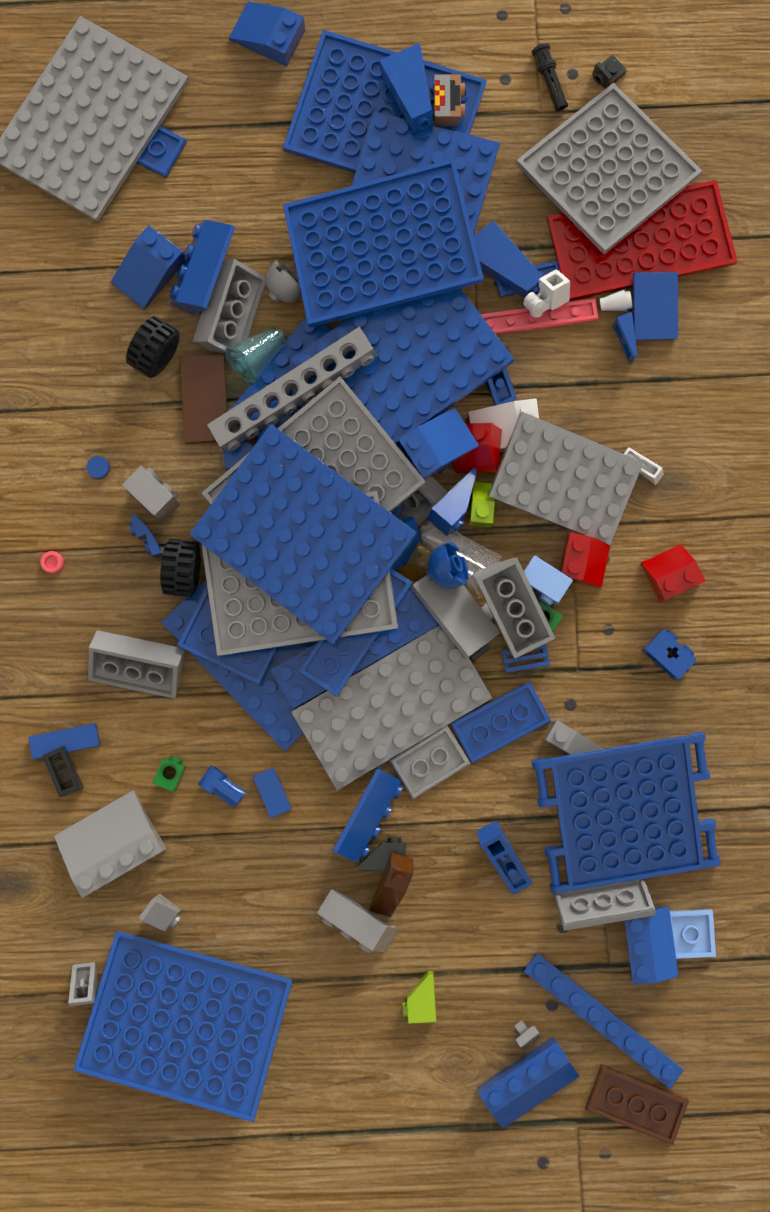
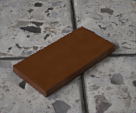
(202, 395)
(637, 1104)

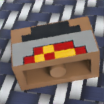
(447, 100)

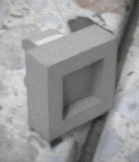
(527, 1035)

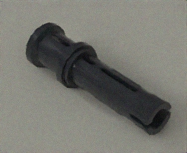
(546, 67)

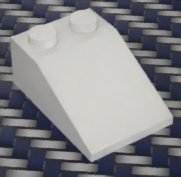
(505, 416)

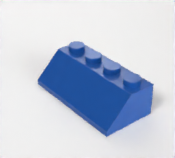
(201, 266)
(367, 815)
(527, 1082)

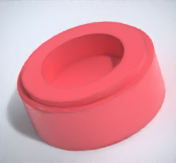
(52, 562)

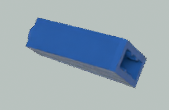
(408, 84)
(505, 262)

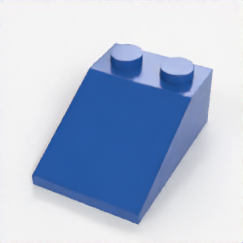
(269, 31)
(148, 267)
(437, 443)

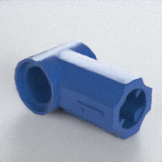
(218, 784)

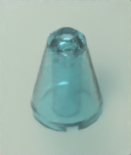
(255, 354)

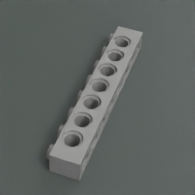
(279, 390)

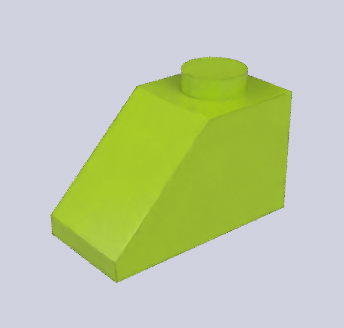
(481, 506)
(421, 1001)

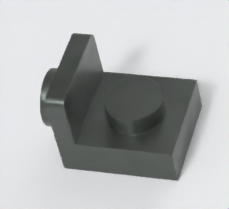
(608, 72)

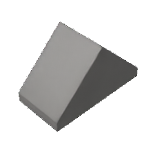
(83, 984)

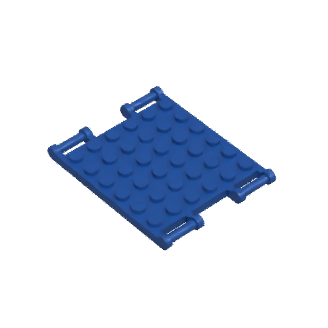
(627, 813)

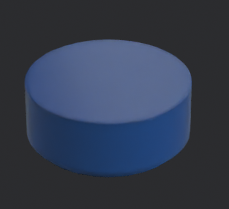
(98, 467)

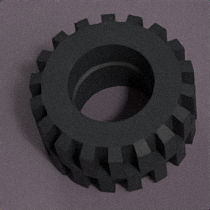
(152, 346)
(180, 567)

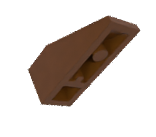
(392, 884)

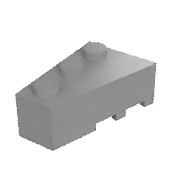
(356, 922)

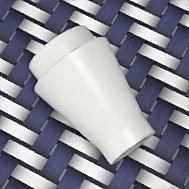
(616, 302)

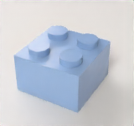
(546, 581)

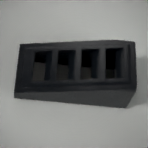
(74, 777)

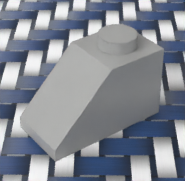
(161, 913)

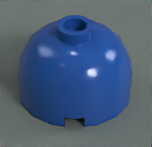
(447, 568)

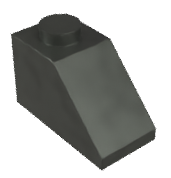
(379, 856)

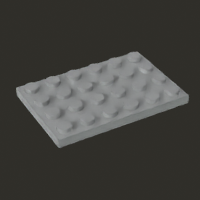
(565, 478)

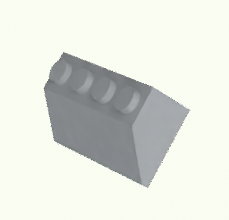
(230, 307)
(513, 606)
(135, 664)

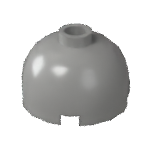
(282, 283)

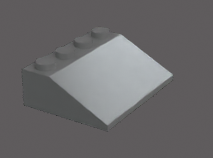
(108, 843)

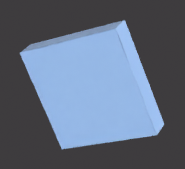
(693, 933)

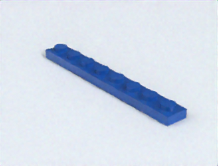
(603, 1020)

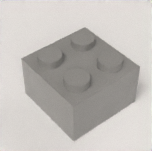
(155, 497)

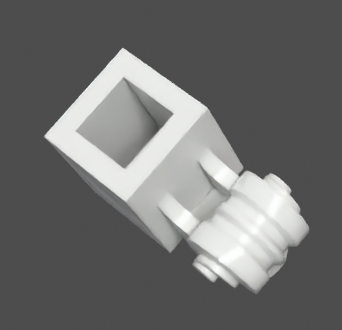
(552, 294)

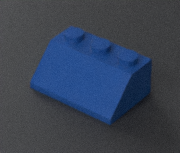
(651, 947)

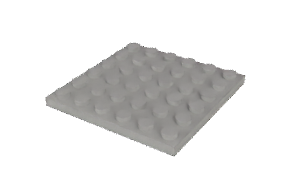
(608, 168)

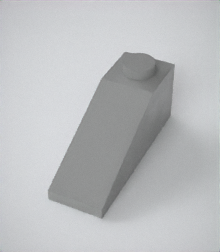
(568, 740)

